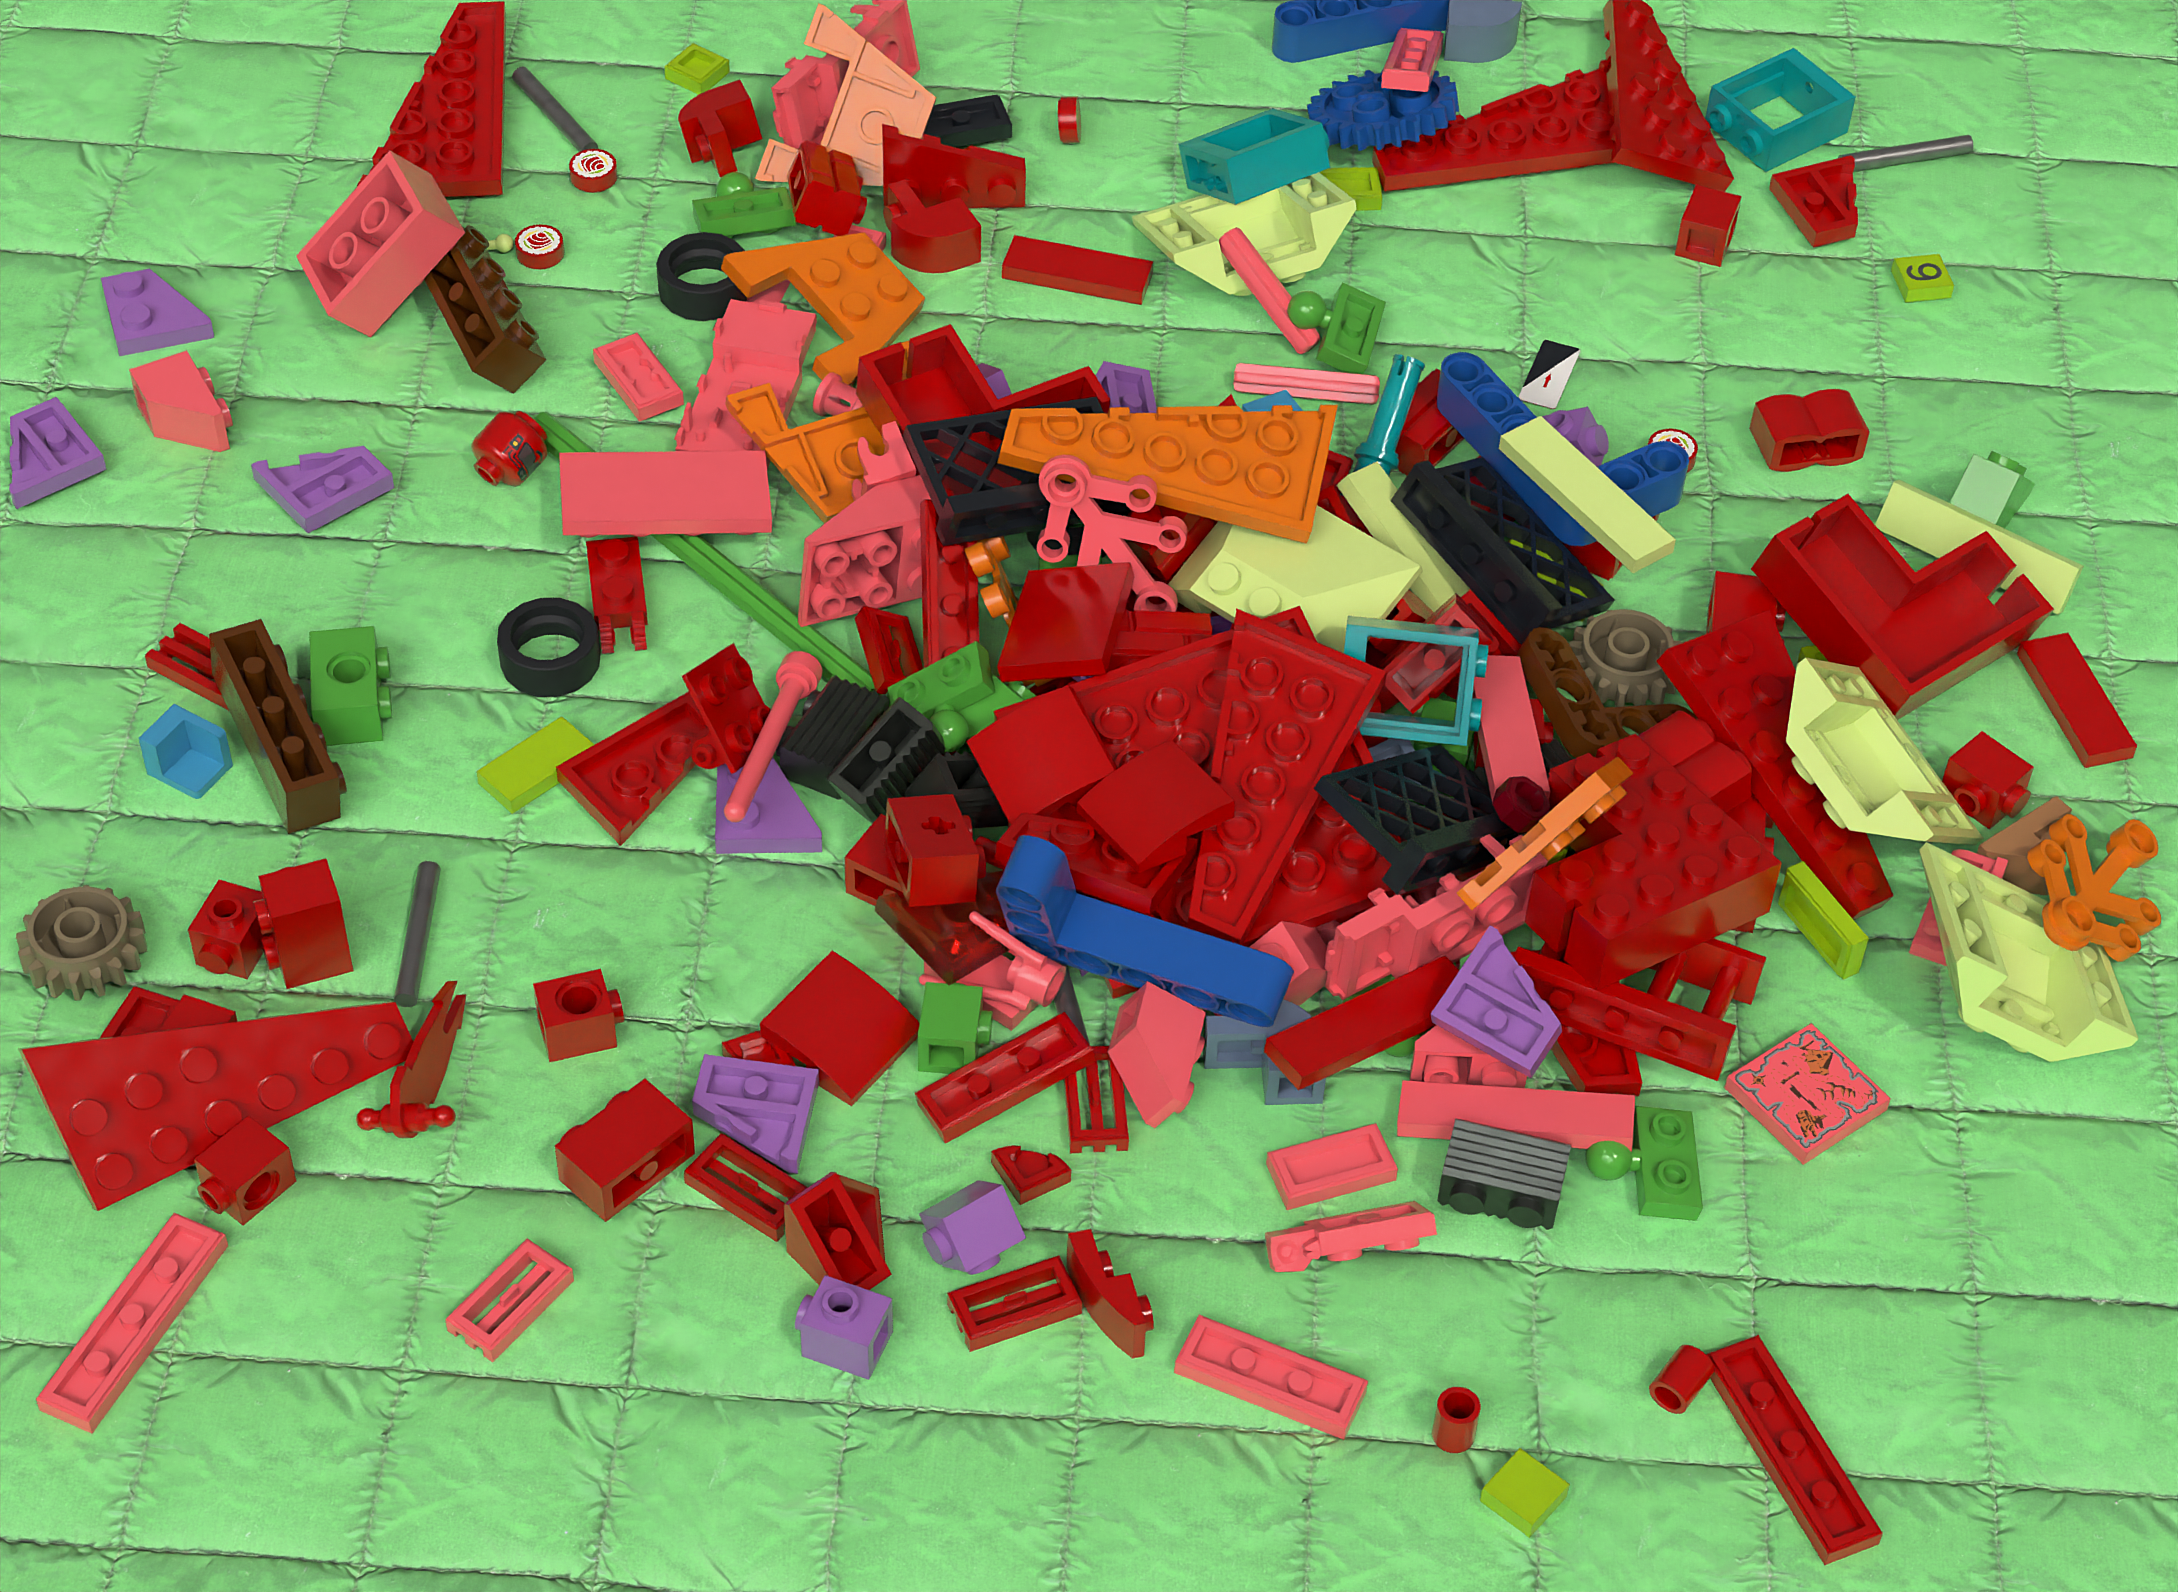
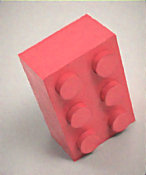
(380, 244)

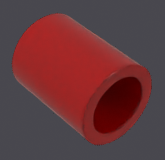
(1681, 1379)
(1456, 1419)

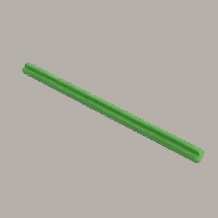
(733, 581)

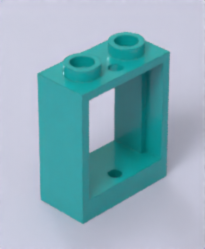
(1825, 109)
(1254, 155)
(1472, 665)

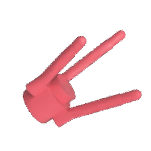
(1031, 973)

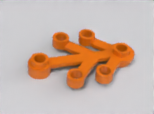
(999, 596)
(2070, 918)

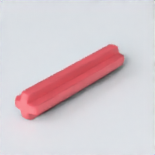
(1265, 288)
(1307, 383)

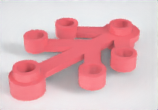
(1107, 529)

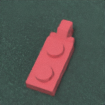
(1347, 1234)

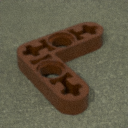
(1585, 723)

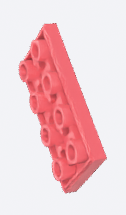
(664, 493)

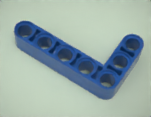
(1331, 27)
(1486, 408)
(1130, 946)

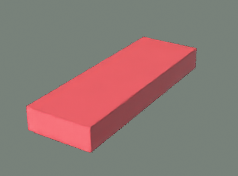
(1271, 1377)

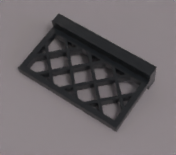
(989, 508)
(1494, 569)
(1422, 853)

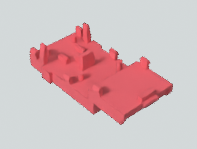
(811, 87)
(750, 349)
(1405, 935)

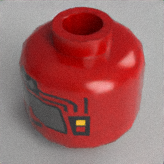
(509, 448)

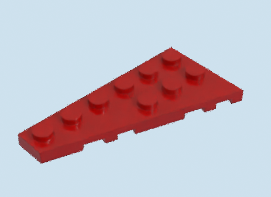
(1652, 105)
(1511, 136)
(1744, 691)
(1280, 728)
(162, 1097)

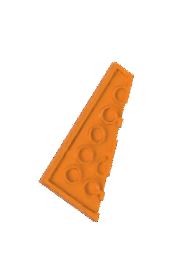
(1205, 459)

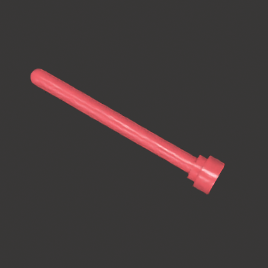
(796, 679)

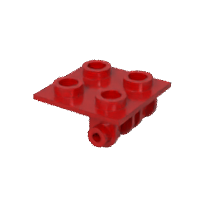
(729, 707)

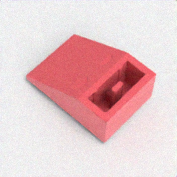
(865, 554)

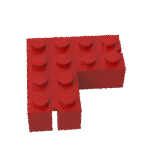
(949, 385)
(1898, 625)
(1648, 872)

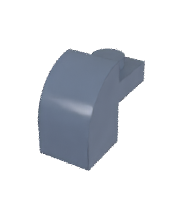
(1481, 29)
(1241, 1045)

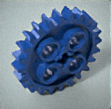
(1375, 116)

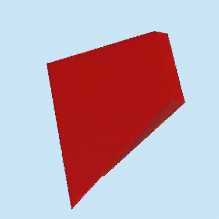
(837, 1231)

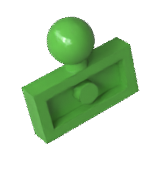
(742, 209)
(1348, 326)
(948, 688)
(1662, 1163)

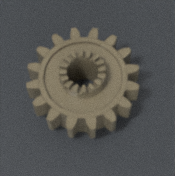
(1621, 656)
(81, 941)

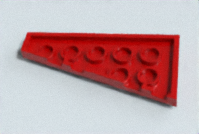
(456, 111)

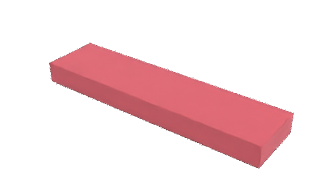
(1412, 60)
(1507, 725)
(1555, 1115)
(132, 1323)

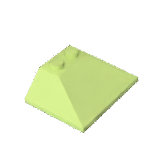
(1287, 227)
(1264, 574)
(1866, 760)
(2013, 975)

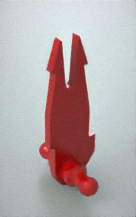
(421, 1077)

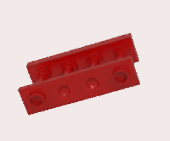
(1648, 1019)

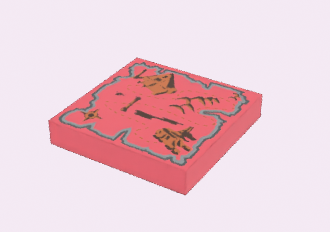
(1807, 1093)

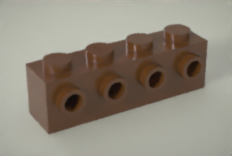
(485, 313)
(276, 726)

